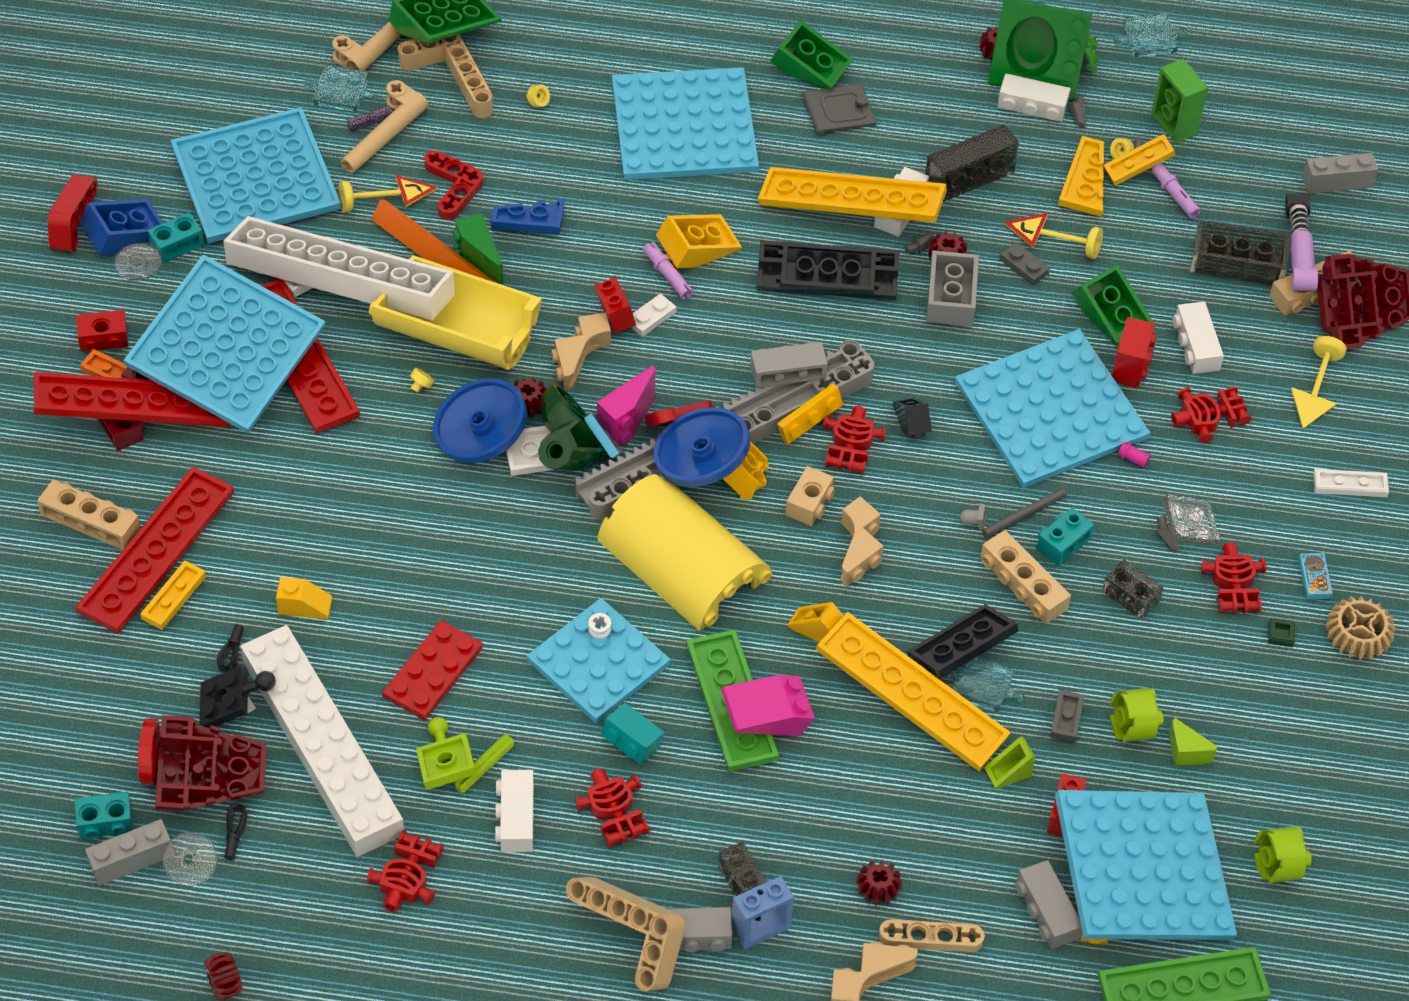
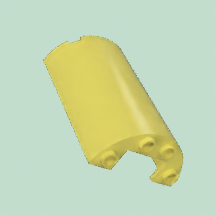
(478, 321)
(679, 549)

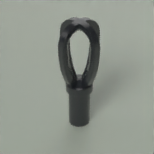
(232, 643)
(233, 838)

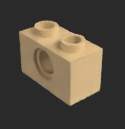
(809, 496)

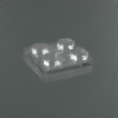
(1191, 519)

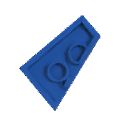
(536, 218)

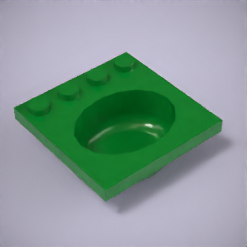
(1040, 44)

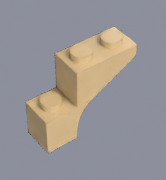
(570, 352)
(864, 550)
(878, 965)

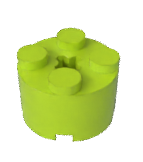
(1135, 714)
(1281, 854)

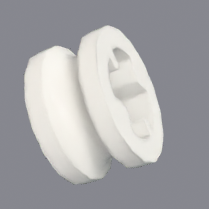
(596, 619)

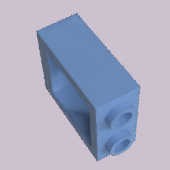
(771, 909)

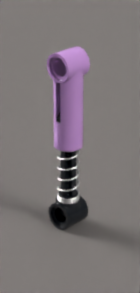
(1301, 243)

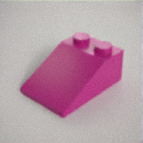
(627, 405)
(769, 706)

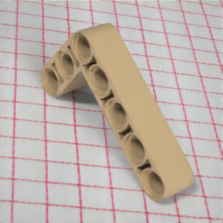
(452, 50)
(662, 927)

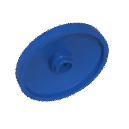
(480, 420)
(702, 447)

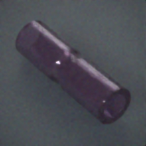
(366, 119)

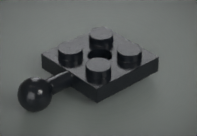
(236, 688)

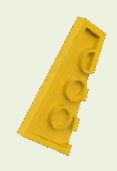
(1085, 179)

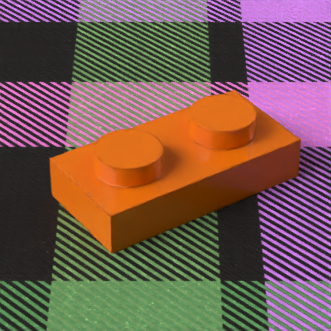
(102, 365)

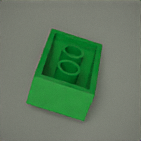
(811, 57)
(477, 246)
(1109, 301)

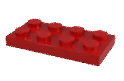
(432, 670)

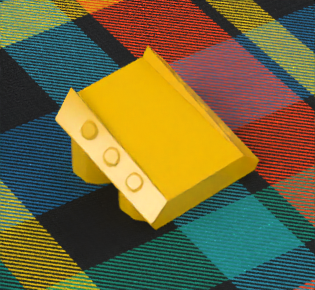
(749, 474)

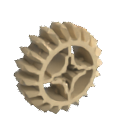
(1359, 635)

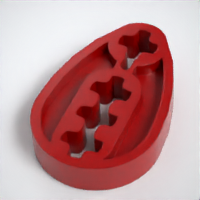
(148, 751)

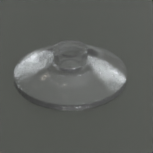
(137, 262)
(203, 857)

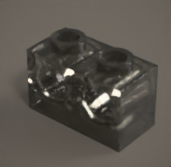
(1134, 585)
(740, 869)

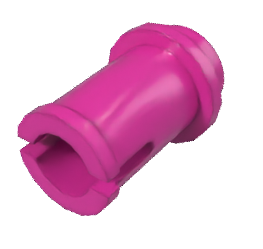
(1133, 454)

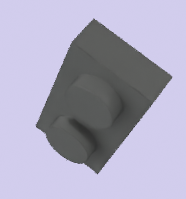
(1024, 263)
(1067, 716)

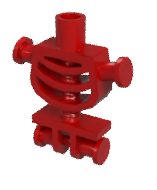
(1204, 407)
(852, 436)
(1234, 575)
(610, 801)
(398, 874)

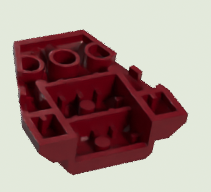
(1361, 298)
(205, 766)

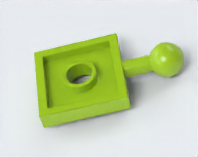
(454, 748)

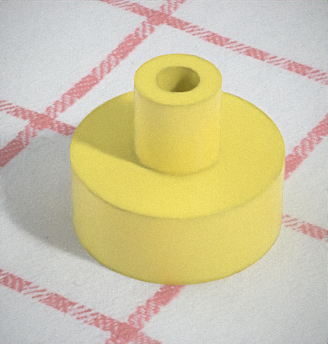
(538, 95)
(1120, 147)
(421, 379)

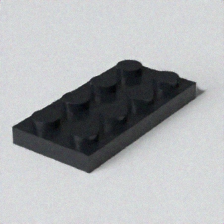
(963, 641)

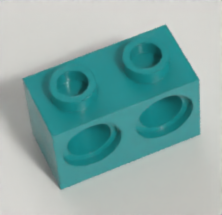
(176, 237)
(103, 809)

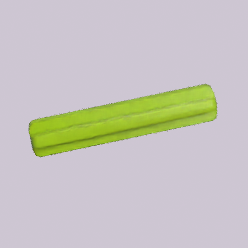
(486, 761)

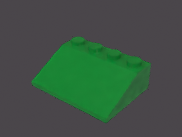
(440, 18)

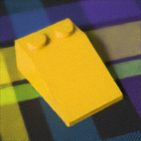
(696, 239)

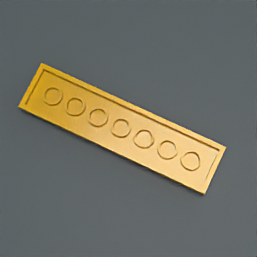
(852, 194)
(913, 691)

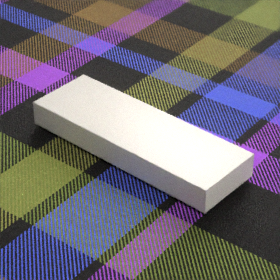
(1350, 483)

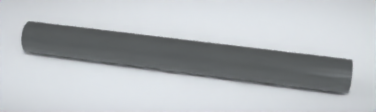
(1024, 512)

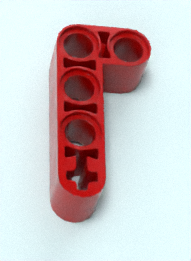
(68, 211)

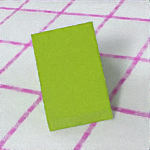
(1189, 746)
(1012, 764)

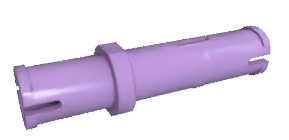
(1170, 184)
(662, 263)

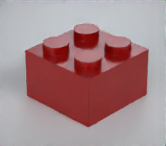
(1134, 352)

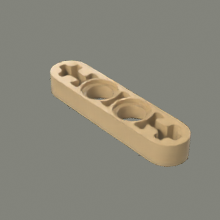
(931, 930)

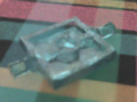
(1150, 35)
(341, 88)
(985, 683)

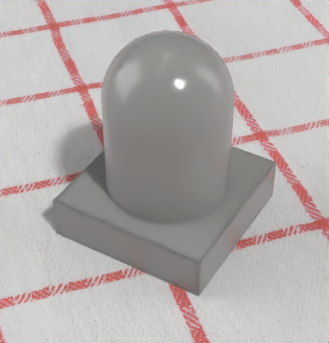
(975, 517)

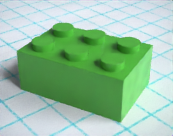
(1179, 100)

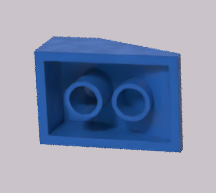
(118, 223)

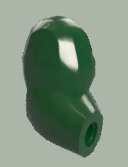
(571, 441)

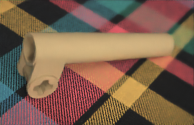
(358, 57)
(406, 106)

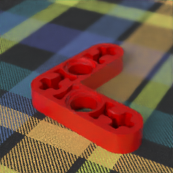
(461, 181)
(671, 414)

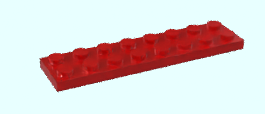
(316, 381)
(115, 400)
(154, 550)

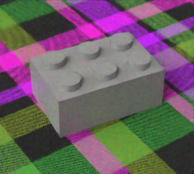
(952, 288)

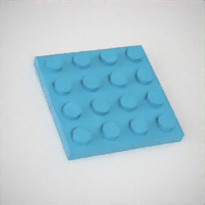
(595, 671)

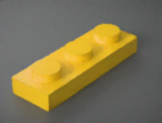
(1139, 160)
(810, 414)
(173, 595)

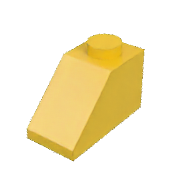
(302, 599)
(815, 620)

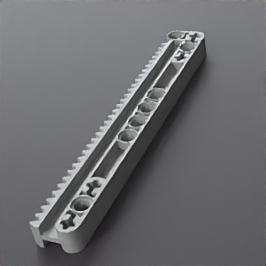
(847, 369)

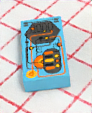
(603, 435)
(1315, 576)

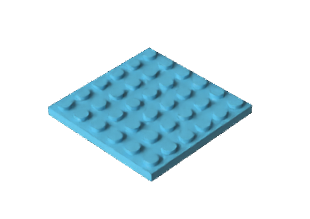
(684, 123)
(255, 170)
(224, 343)
(1051, 408)
(1144, 865)

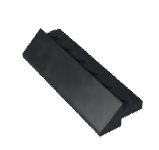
(828, 270)

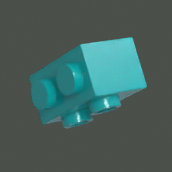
(1064, 536)
(632, 733)

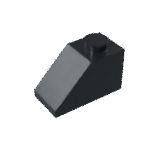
(913, 417)

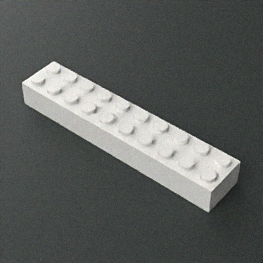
(339, 267)
(324, 742)

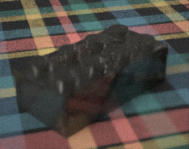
(974, 161)
(1239, 252)

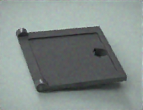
(837, 108)

